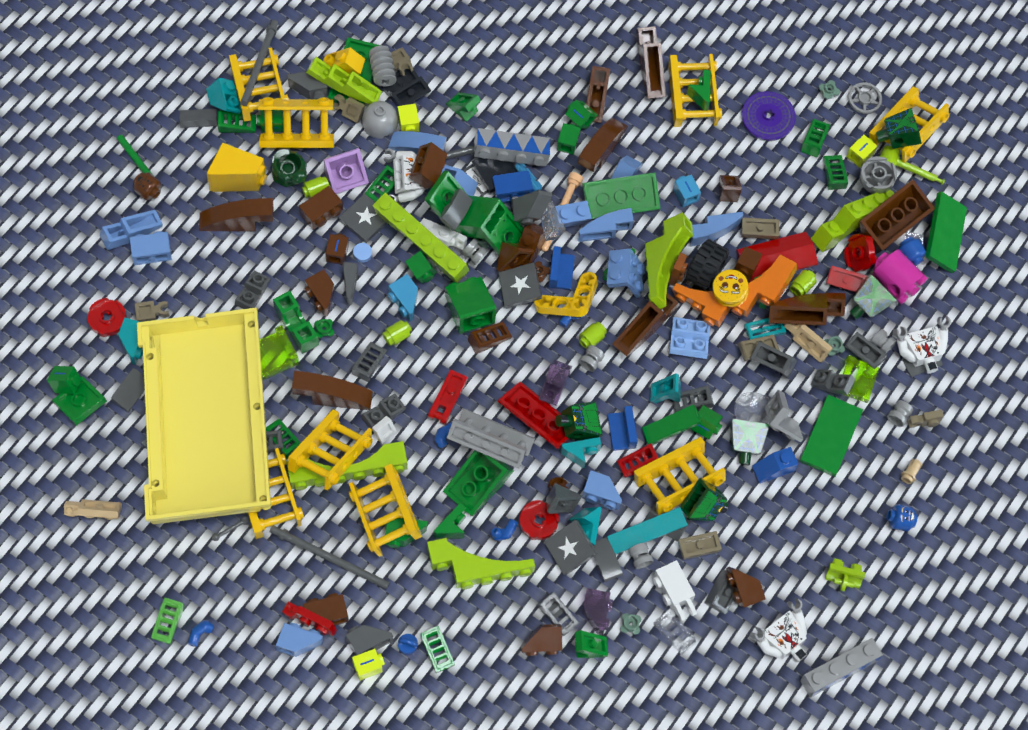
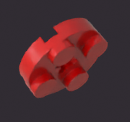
(864, 245)
(96, 316)
(534, 530)

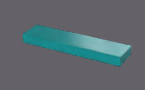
(647, 530)

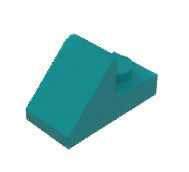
(666, 389)
(575, 450)
(589, 521)

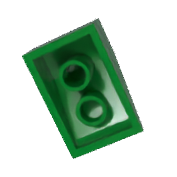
(477, 481)

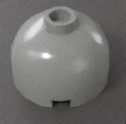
(380, 119)
(878, 175)

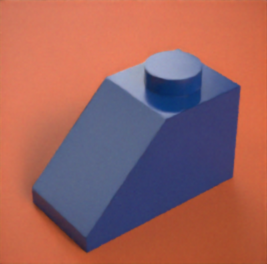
(775, 465)

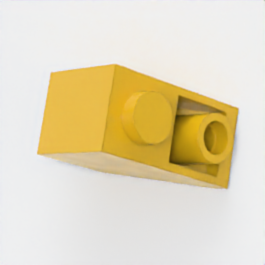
(346, 59)

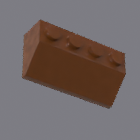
(896, 216)

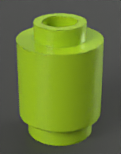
(314, 186)
(803, 283)
(397, 332)
(592, 335)

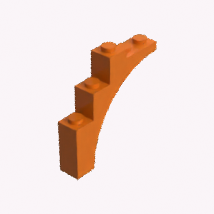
(766, 288)

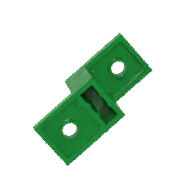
(485, 218)

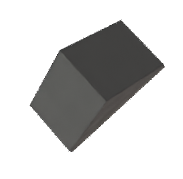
(561, 500)

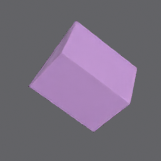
(345, 171)

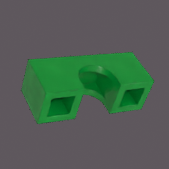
(291, 316)

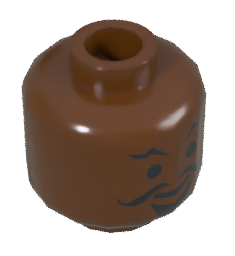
(147, 186)

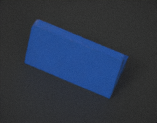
(512, 185)
(561, 270)
(623, 429)

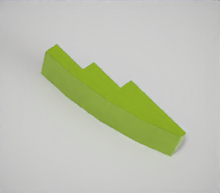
(343, 82)

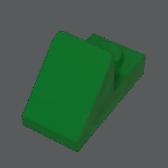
(701, 92)
(464, 105)
(448, 527)
(590, 645)

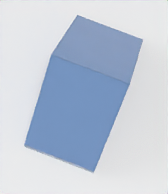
(627, 167)

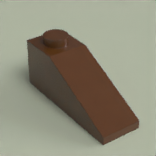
(598, 91)

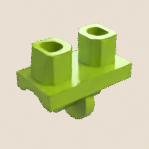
(845, 576)

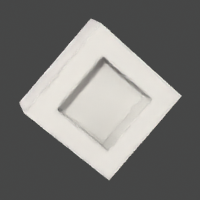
(384, 429)

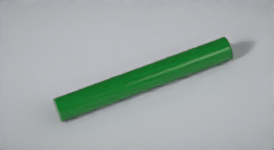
(134, 156)

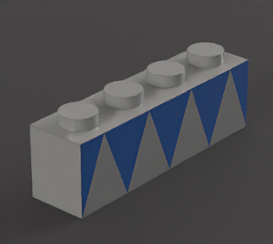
(511, 147)
(841, 667)

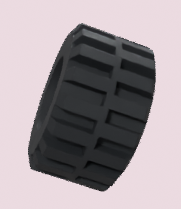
(707, 264)

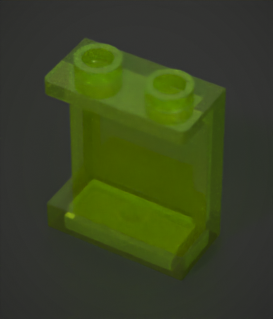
(277, 353)

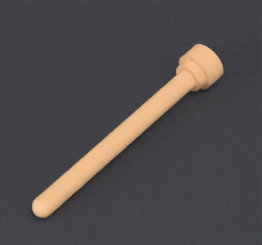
(574, 180)

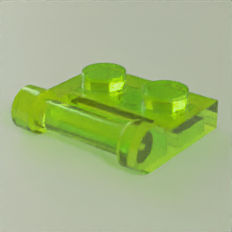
(863, 381)

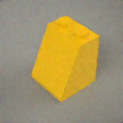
(236, 170)

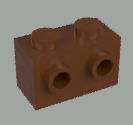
(428, 165)
(321, 208)

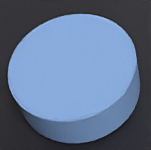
(362, 252)

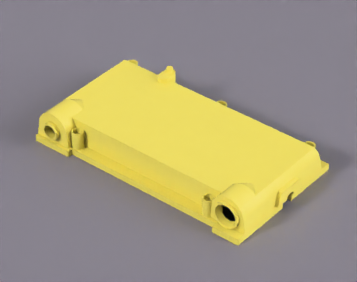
(204, 416)

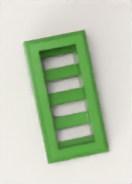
(177, 615)

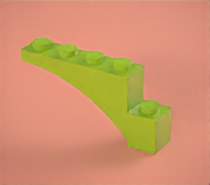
(847, 220)
(662, 255)
(472, 569)

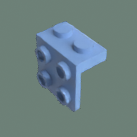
(625, 270)

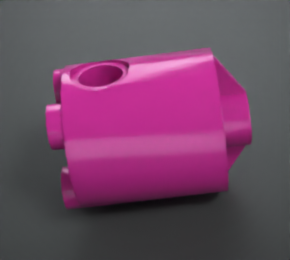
(898, 275)

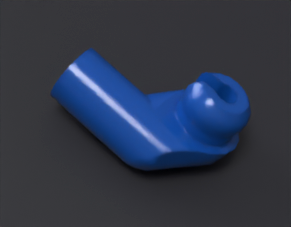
(198, 630)

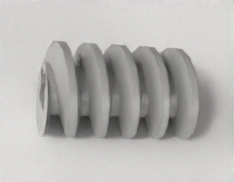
(382, 66)

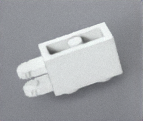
(675, 589)

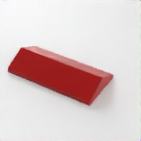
(794, 247)
(534, 413)

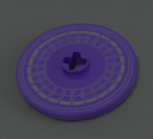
(755, 115)

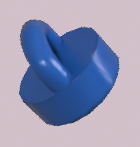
(407, 644)

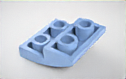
(689, 338)

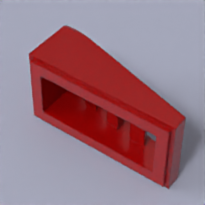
(637, 455)

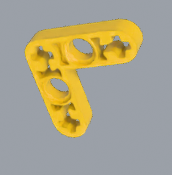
(549, 304)

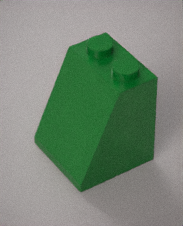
(470, 304)

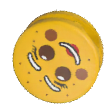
(730, 288)

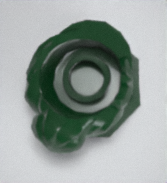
(288, 168)

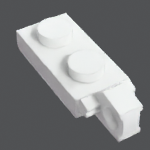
(445, 235)

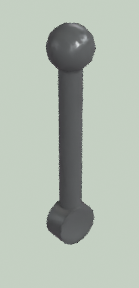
(245, 520)

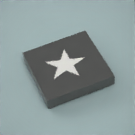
(362, 219)
(520, 285)
(570, 547)

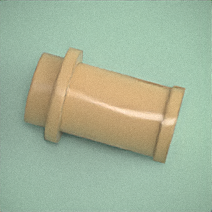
(911, 471)

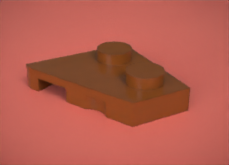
(679, 269)

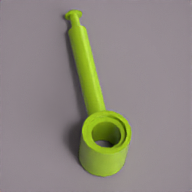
(893, 157)

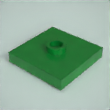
(82, 403)

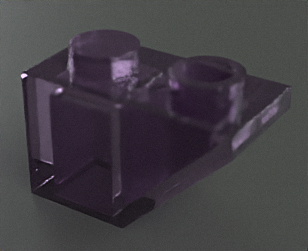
(555, 382)
(595, 609)

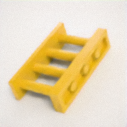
(241, 80)
(679, 98)
(910, 100)
(287, 138)
(320, 435)
(670, 461)
(403, 511)
(259, 524)

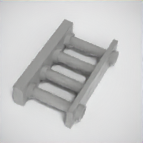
(491, 438)

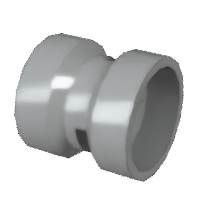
(471, 248)
(881, 340)
(591, 358)
(900, 413)
(640, 555)

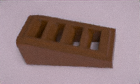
(479, 343)

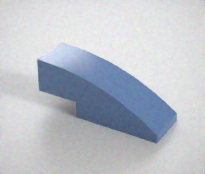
(413, 140)
(607, 225)
(715, 227)
(120, 233)

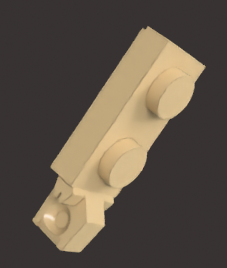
(809, 341)
(93, 509)

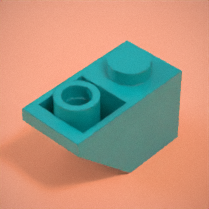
(224, 95)
(129, 340)

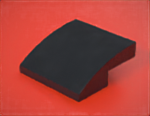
(407, 88)
(488, 168)

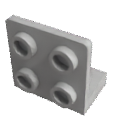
(778, 418)

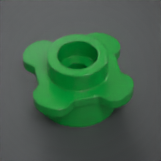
(327, 323)

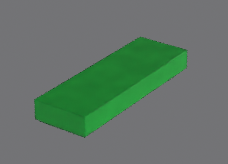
(672, 425)

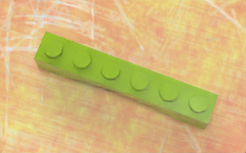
(428, 243)
(388, 454)

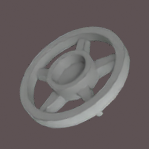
(864, 98)

